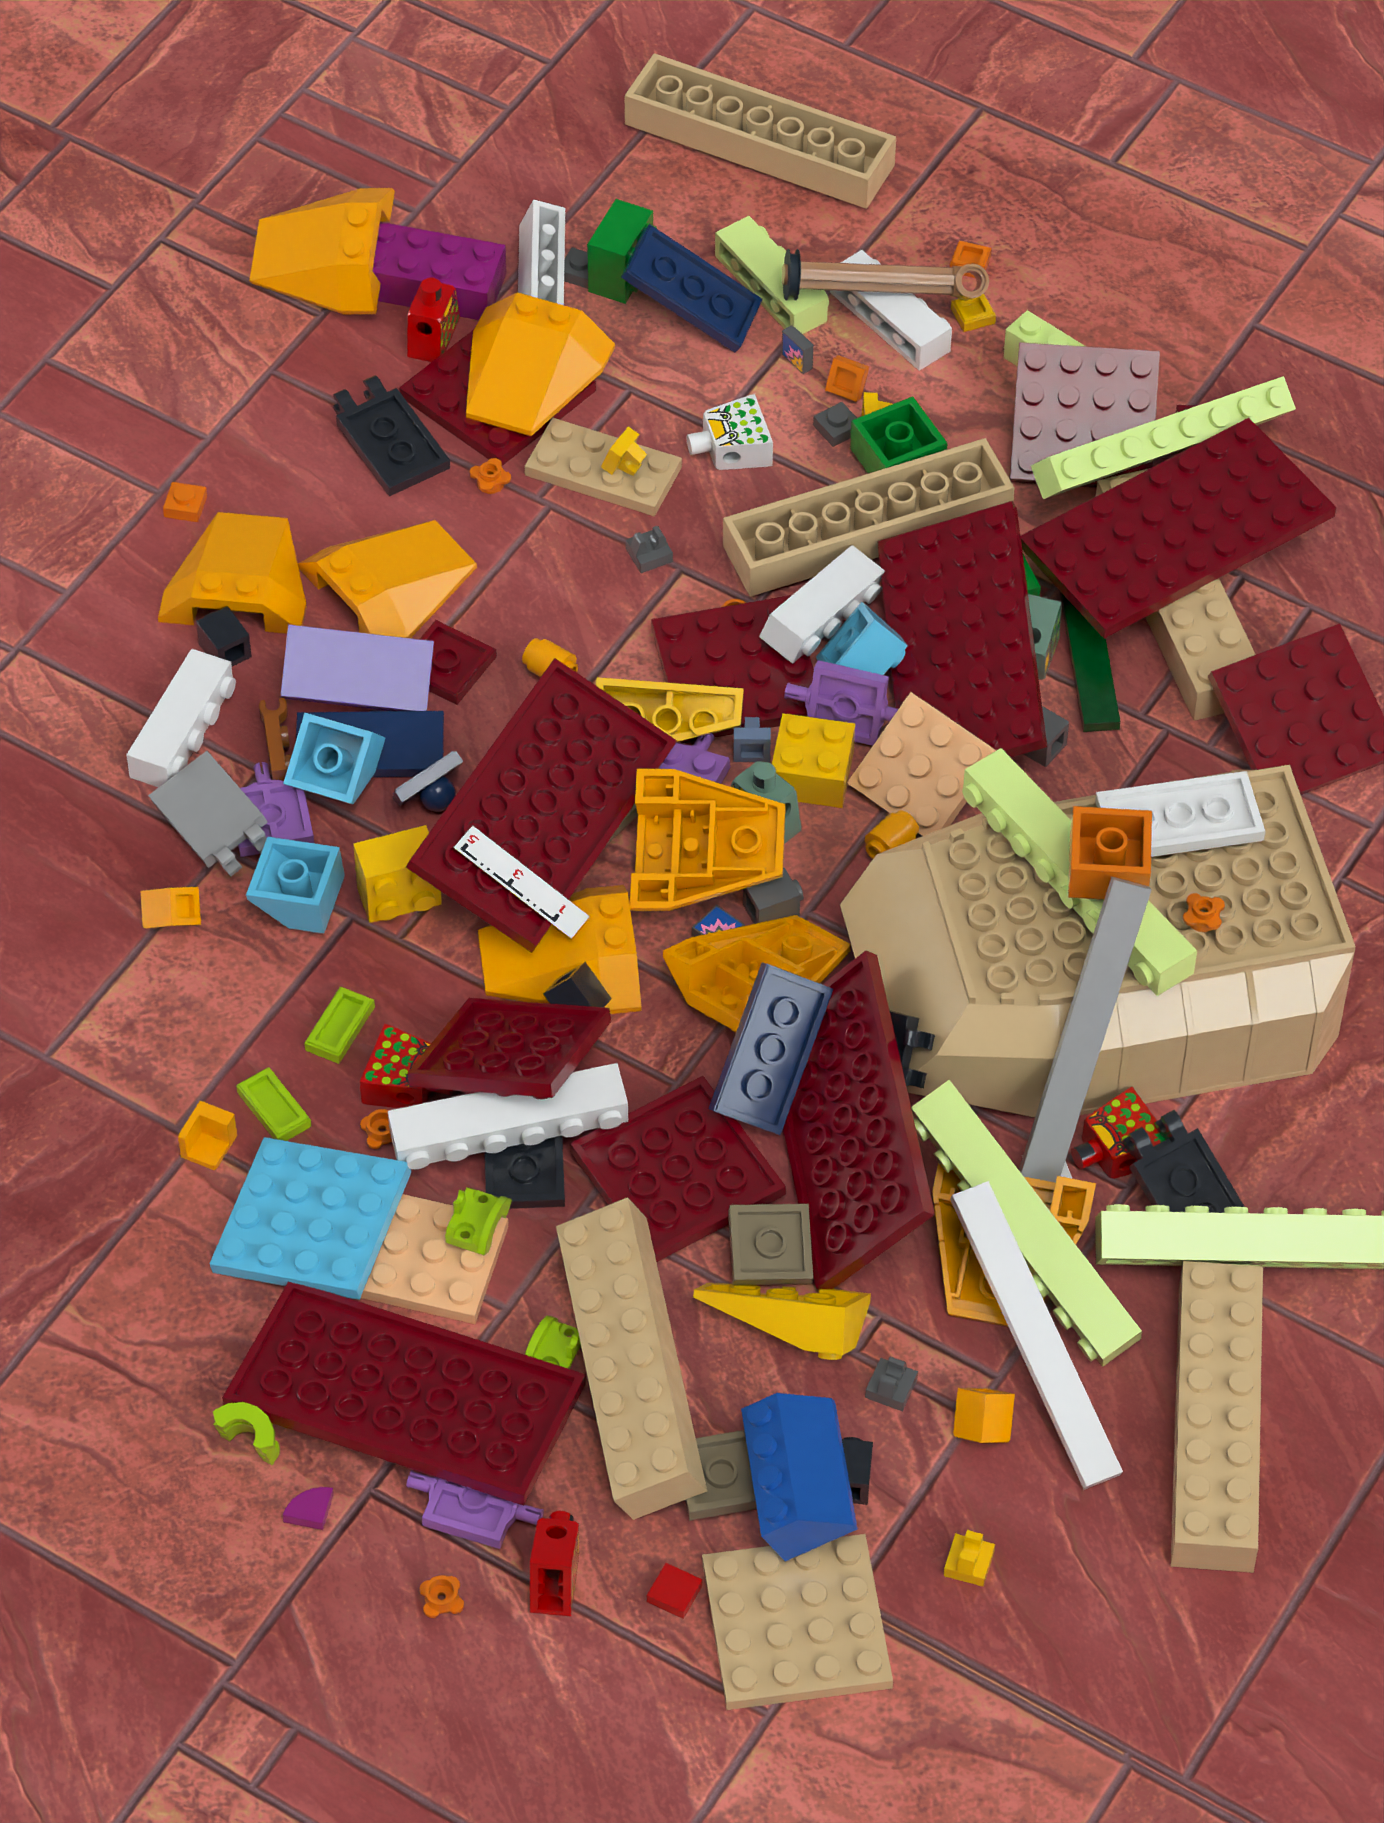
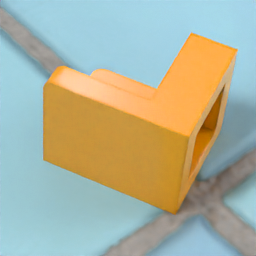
(170, 907)
(207, 1135)
(983, 1415)

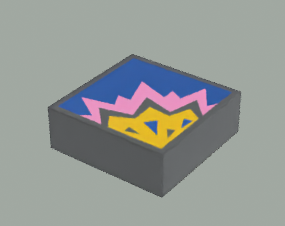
(797, 349)
(715, 921)

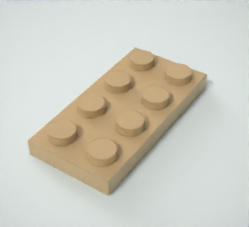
(573, 460)

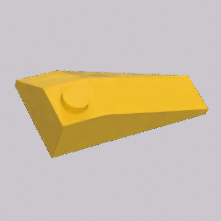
(677, 708)
(813, 1322)

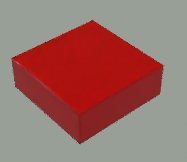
(674, 1590)

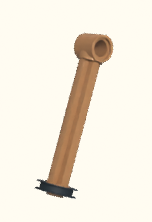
(879, 278)

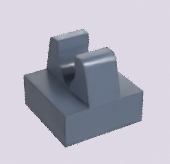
(752, 742)

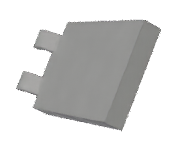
(210, 812)

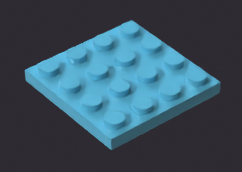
(311, 1217)

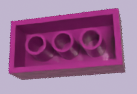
(412, 254)

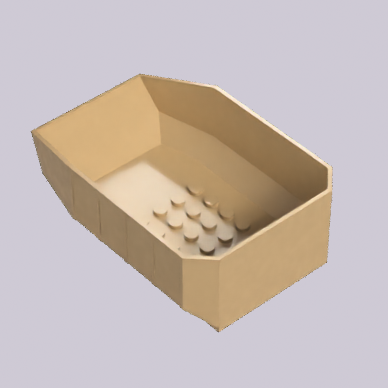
(997, 957)

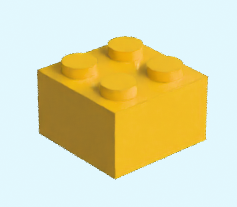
(815, 758)
(385, 882)

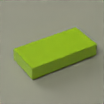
(339, 1025)
(273, 1105)

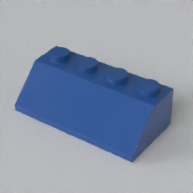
(798, 1472)

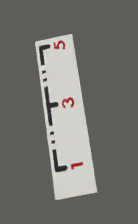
(521, 882)

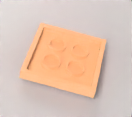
(920, 765)
(424, 1271)

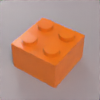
(1107, 846)

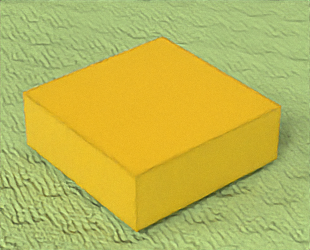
(973, 313)

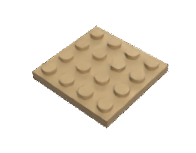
(796, 1623)

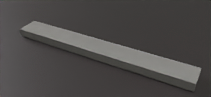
(1084, 1029)

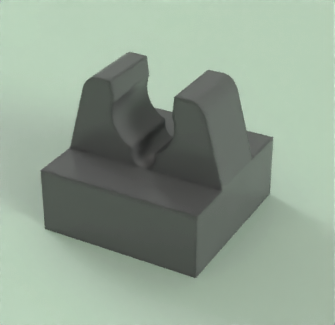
(649, 550)
(891, 1383)

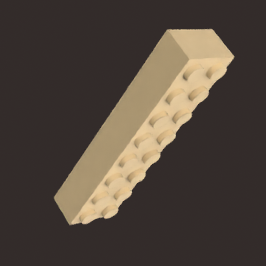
(760, 130)
(810, 530)
(1195, 635)
(631, 1359)
(1217, 1417)

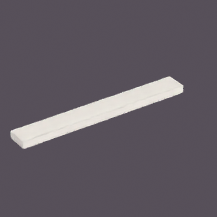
(1036, 1335)

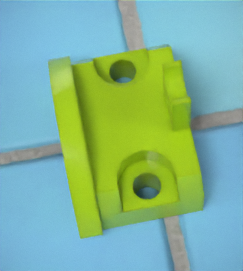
(475, 1220)
(552, 1344)
(244, 1417)

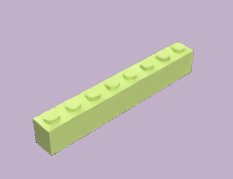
(1160, 437)
(1042, 836)
(1240, 1237)
(1050, 1253)

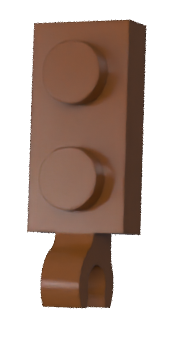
(276, 738)

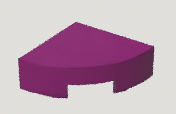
(309, 1508)

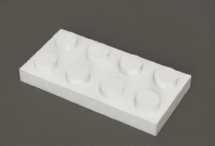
(1194, 812)

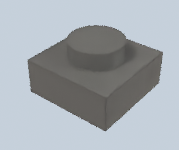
(576, 267)
(834, 423)

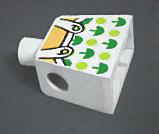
(734, 436)

